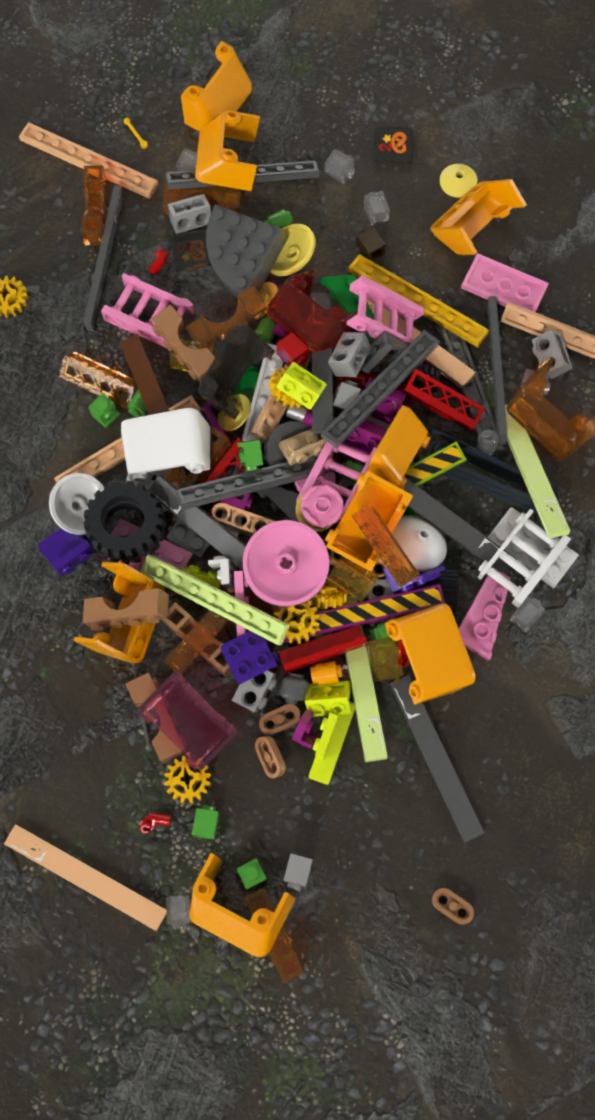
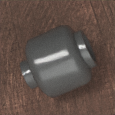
(294, 688)

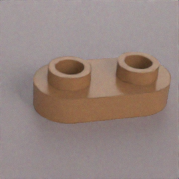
(279, 719)
(270, 756)
(452, 906)

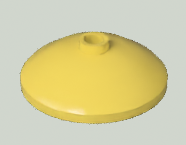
(296, 251)

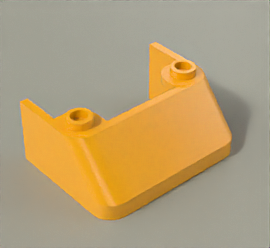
(221, 165)
(474, 212)
(398, 447)
(129, 641)
(251, 936)

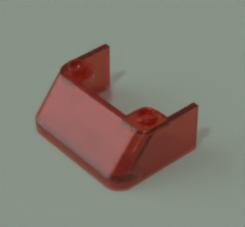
(304, 317)

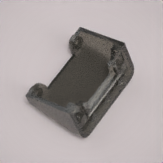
(228, 368)

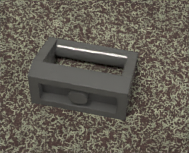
(379, 349)

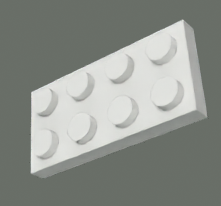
(559, 566)

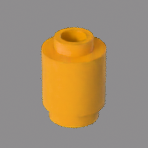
(326, 673)

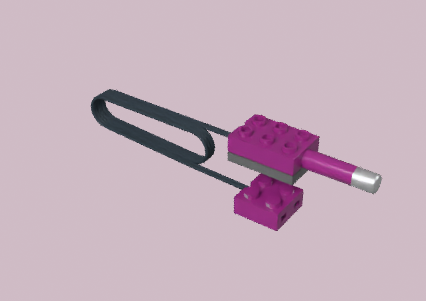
(376, 425)

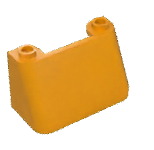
(223, 92)
(390, 505)
(434, 652)

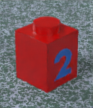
(292, 350)

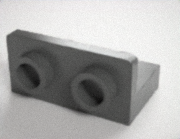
(188, 539)

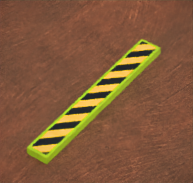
(435, 464)

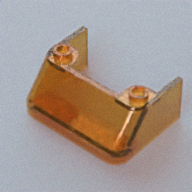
(544, 421)

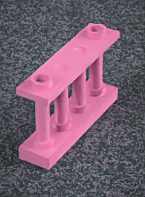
(390, 301)
(131, 322)
(326, 462)

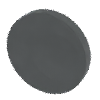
(283, 431)

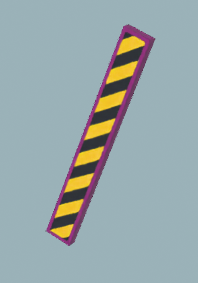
(375, 610)

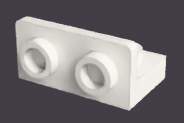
(225, 572)

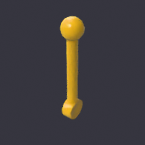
(143, 143)

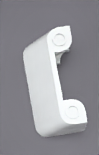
(166, 442)

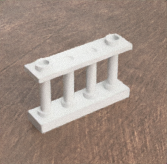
(532, 577)

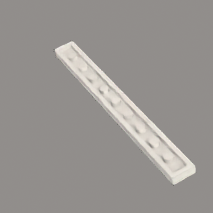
(259, 399)

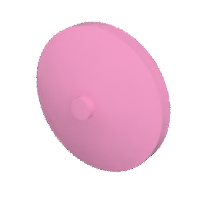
(286, 563)

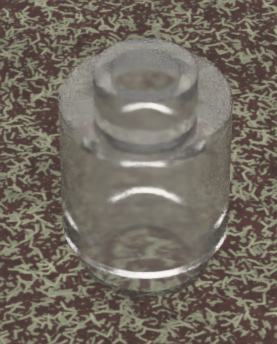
(487, 441)

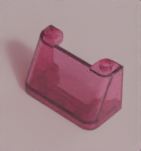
(187, 720)

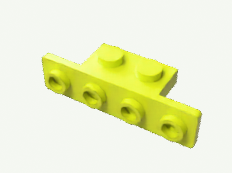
(330, 745)

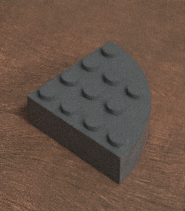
(242, 249)

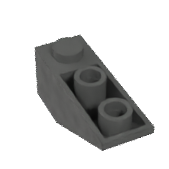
(280, 501)

